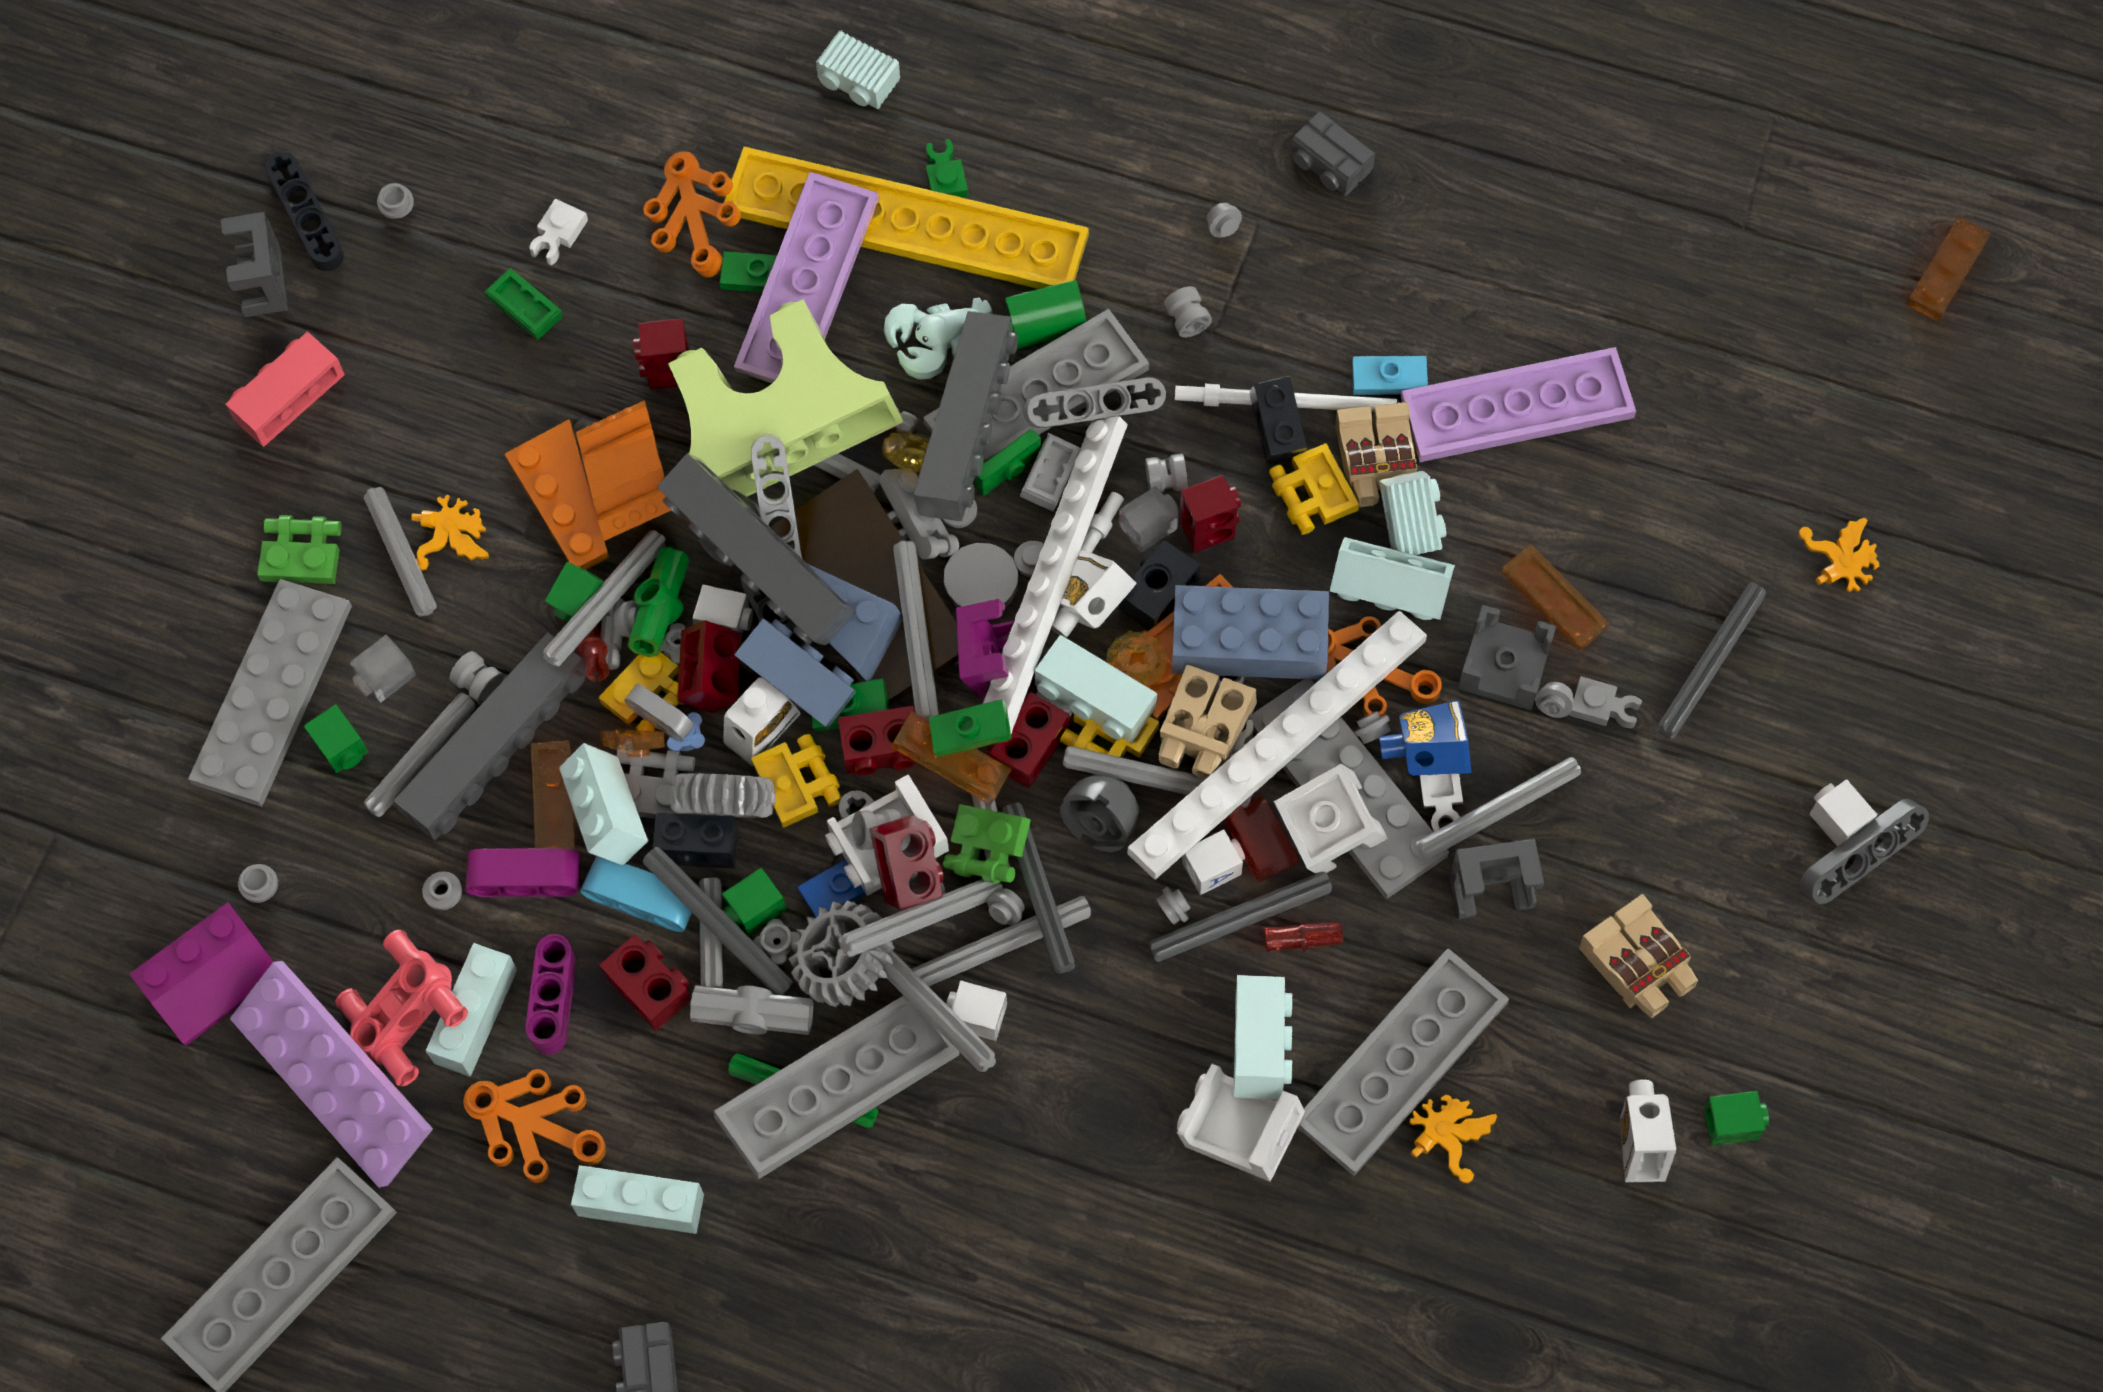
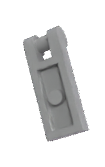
(926, 532)

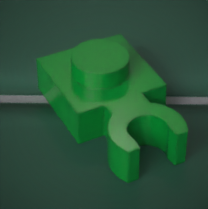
(944, 174)

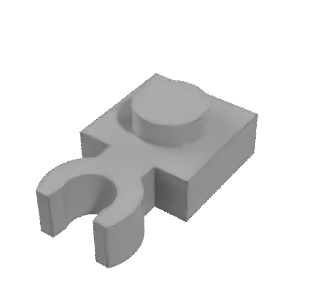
(1597, 702)

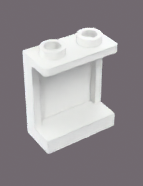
(862, 863)
(1239, 1130)

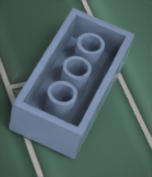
(1251, 632)

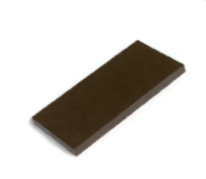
(854, 540)

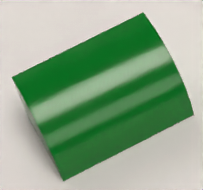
(1045, 313)

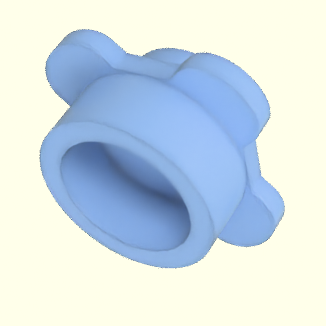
(693, 739)

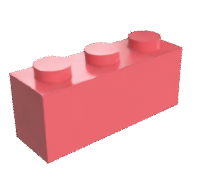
(284, 388)

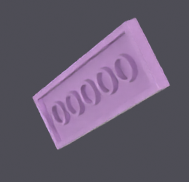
(809, 266)
(1518, 404)
(331, 1074)

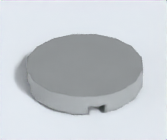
(980, 575)

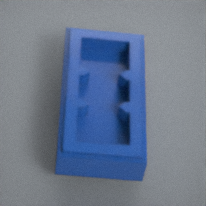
(829, 887)

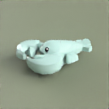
(936, 331)

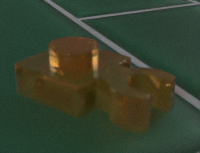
(634, 742)

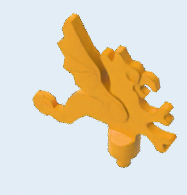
(448, 526)
(1844, 562)
(1442, 1130)

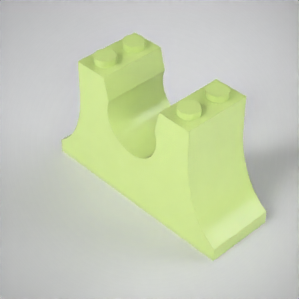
(811, 406)

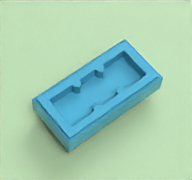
(1388, 374)

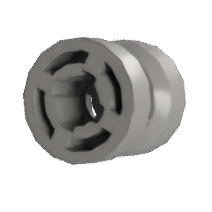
(1188, 313)
(1157, 473)
(475, 676)
(867, 819)

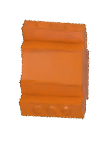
(623, 470)

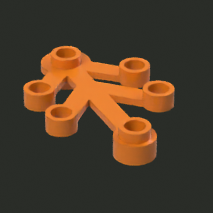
(690, 209)
(1397, 677)
(529, 1120)

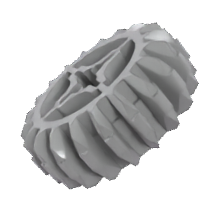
(722, 795)
(821, 950)

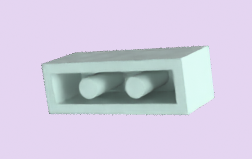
(1391, 579)
(1095, 689)
(603, 804)
(482, 991)
(1261, 1037)
(637, 1199)

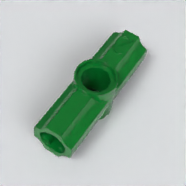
(658, 602)

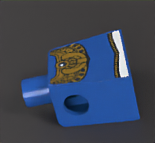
(1431, 741)

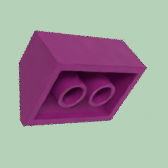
(203, 974)

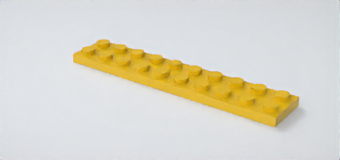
(921, 222)

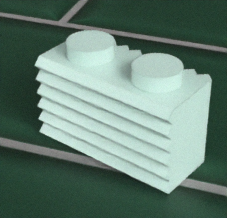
(857, 70)
(1412, 513)

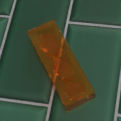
(1948, 268)
(1555, 597)
(967, 769)
(552, 806)

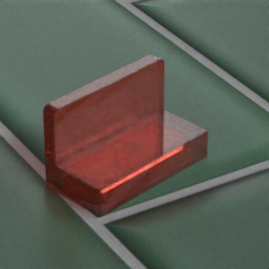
(1261, 839)

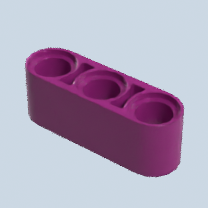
(522, 872)
(547, 976)

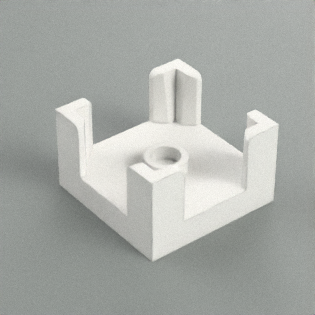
(1328, 818)

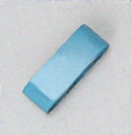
(635, 894)

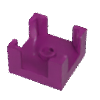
(981, 644)

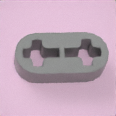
(659, 712)

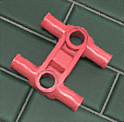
(401, 1007)

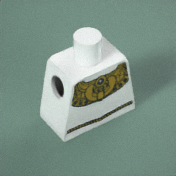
(1091, 593)
(760, 716)
(1646, 1134)

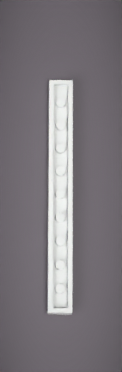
(1056, 562)
(1276, 745)

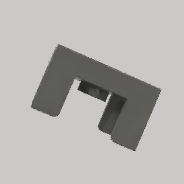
(257, 264)
(1506, 660)
(1495, 864)

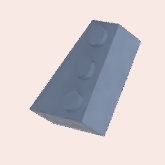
(868, 631)
(796, 671)

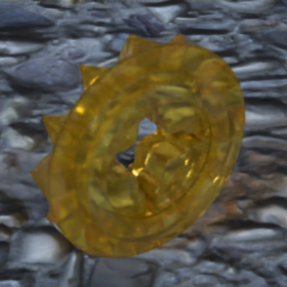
(905, 450)
(1155, 656)

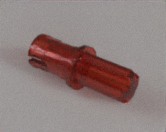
(593, 653)
(1303, 936)

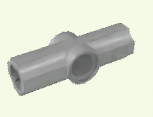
(751, 1010)

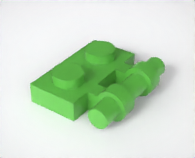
(296, 560)
(989, 831)

